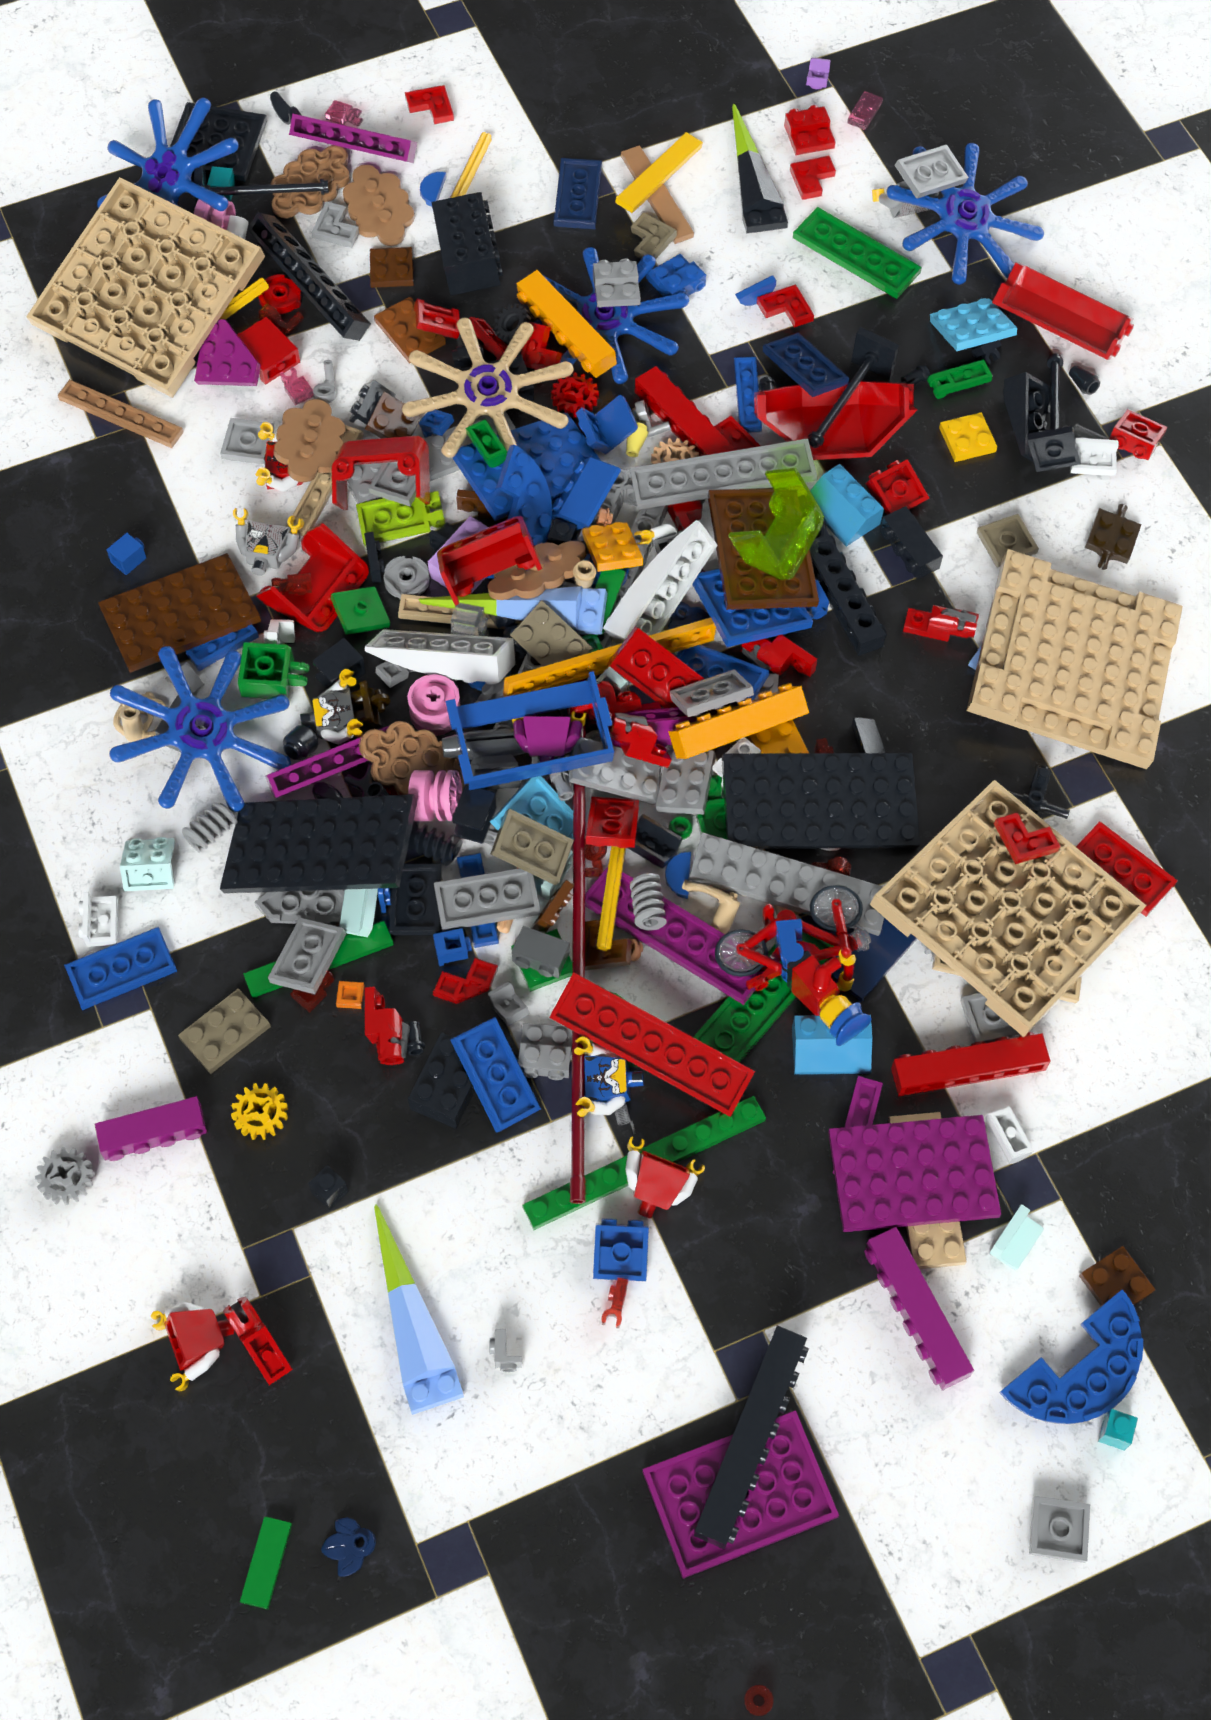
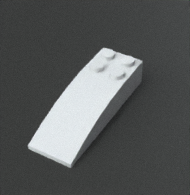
(662, 584)
(448, 655)

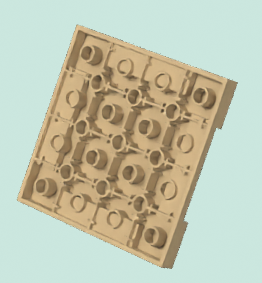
(145, 286)
(1075, 660)
(1006, 926)

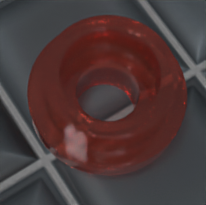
(767, 1696)

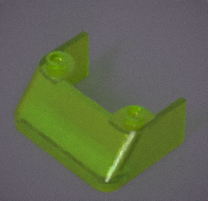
(791, 532)

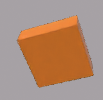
(350, 994)

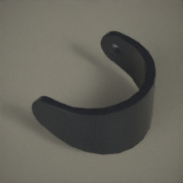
(282, 109)

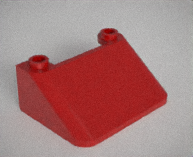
(332, 570)

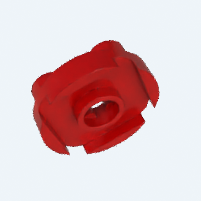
(283, 304)

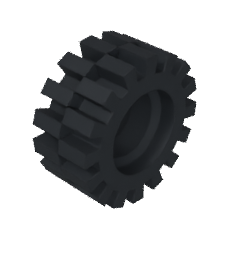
(507, 319)

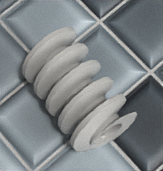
(208, 825)
(647, 902)

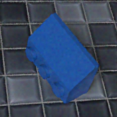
(585, 492)

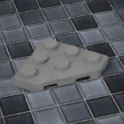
(289, 906)

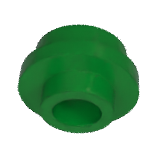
(681, 822)

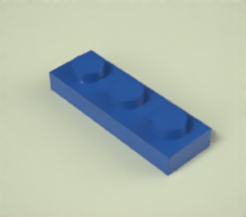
(214, 650)

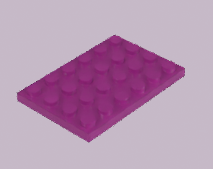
(913, 1173)
(785, 1500)

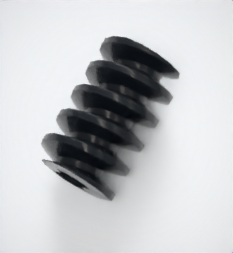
(433, 845)

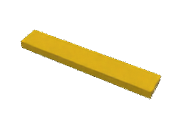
(659, 172)

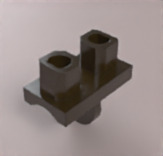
(373, 703)

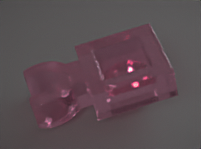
(296, 388)

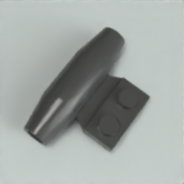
(489, 751)

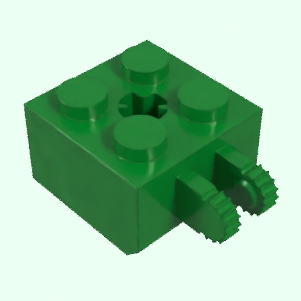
(268, 671)

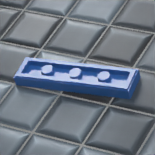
(746, 384)
(482, 934)

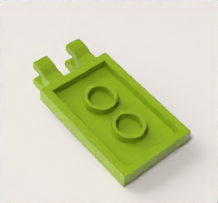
(395, 520)

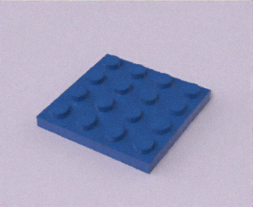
(746, 625)

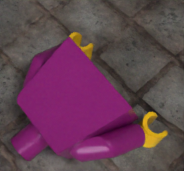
(548, 735)

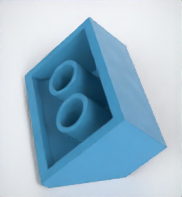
(846, 505)
(817, 1050)

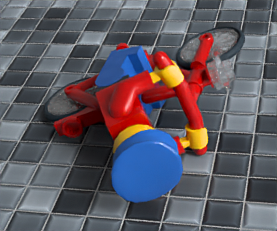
(833, 909)

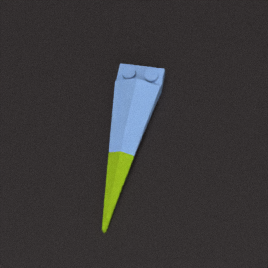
(576, 606)
(423, 1358)

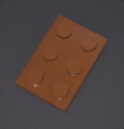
(400, 327)

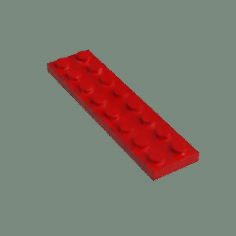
(652, 1044)

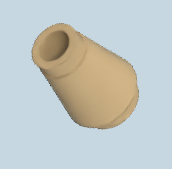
(584, 574)

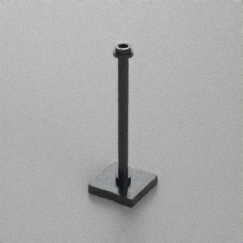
(200, 179)
(870, 353)
(1058, 445)

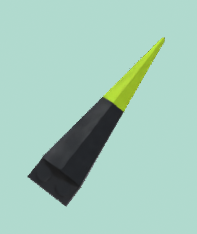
(760, 201)

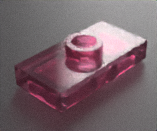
(865, 110)

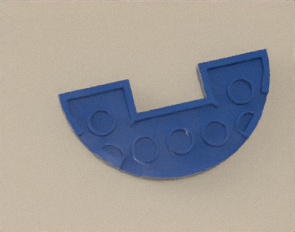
(531, 494)
(1095, 1381)

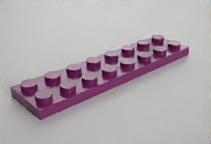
(681, 939)

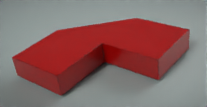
(459, 989)

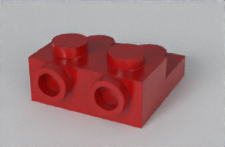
(809, 130)
(1138, 434)
(897, 487)

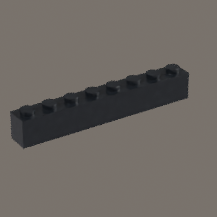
(750, 1438)

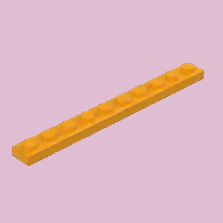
(580, 666)

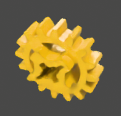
(266, 1105)

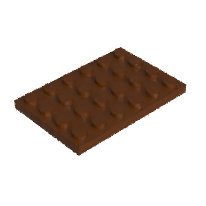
(742, 584)
(179, 611)

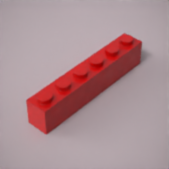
(684, 417)
(970, 1064)

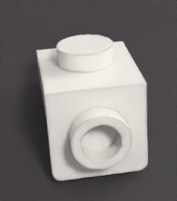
(280, 632)

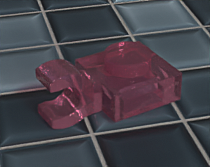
(342, 113)

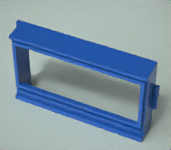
(526, 705)

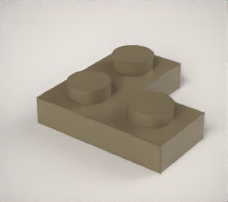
(655, 236)

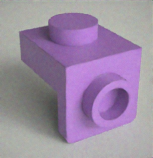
(818, 73)

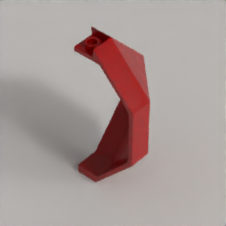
(859, 429)

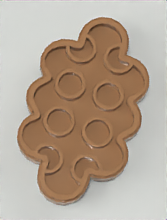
(310, 168)
(378, 205)
(309, 440)
(556, 564)
(401, 752)

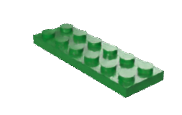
(857, 252)

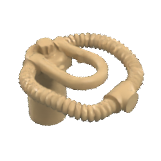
(132, 723)
(727, 906)

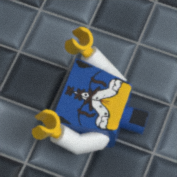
(606, 1080)

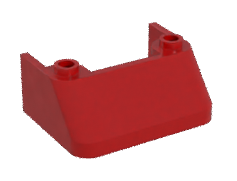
(409, 453)
(485, 555)

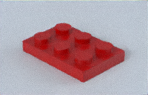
(612, 822)

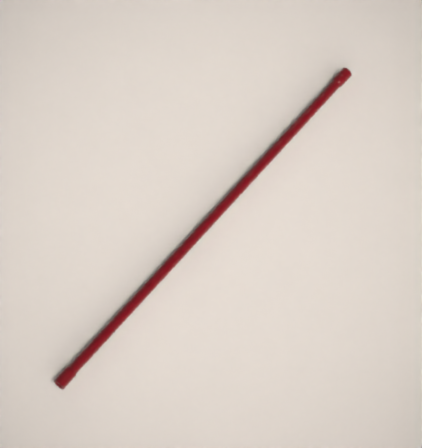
(577, 1179)

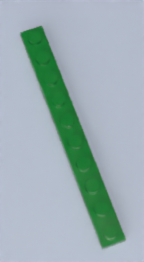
(672, 1148)

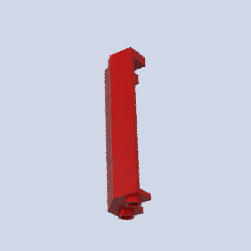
(1064, 311)

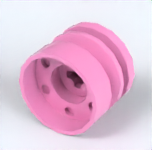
(435, 794)

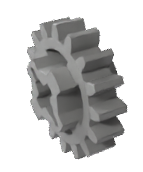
(75, 1170)

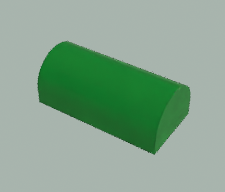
(487, 443)

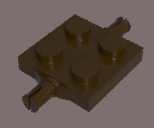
(1113, 536)

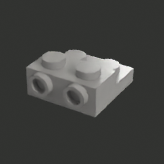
(616, 283)
(545, 1051)

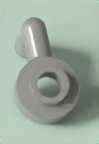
(326, 390)
(642, 413)

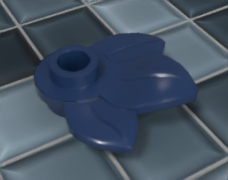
(692, 615)
(344, 1546)

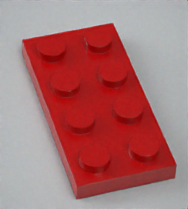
(652, 667)
(1127, 866)

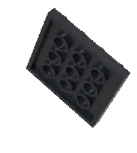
(221, 125)

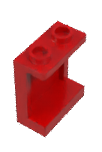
(270, 349)

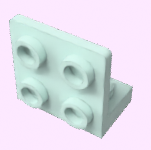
(147, 864)

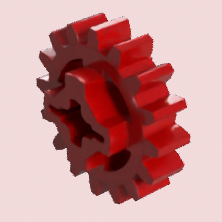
(574, 394)

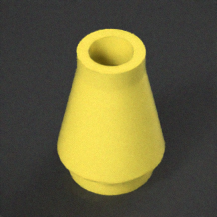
(636, 440)

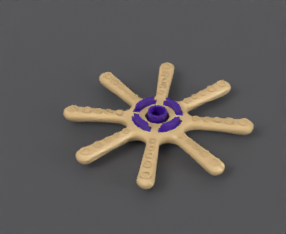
(482, 375)

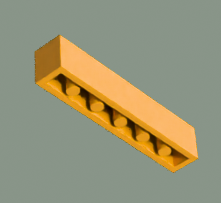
(566, 324)
(738, 722)

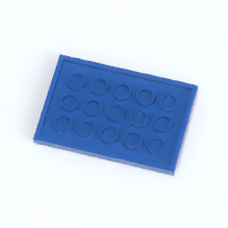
(550, 447)

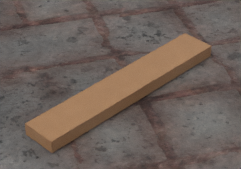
(660, 200)
(120, 413)

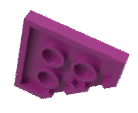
(226, 359)

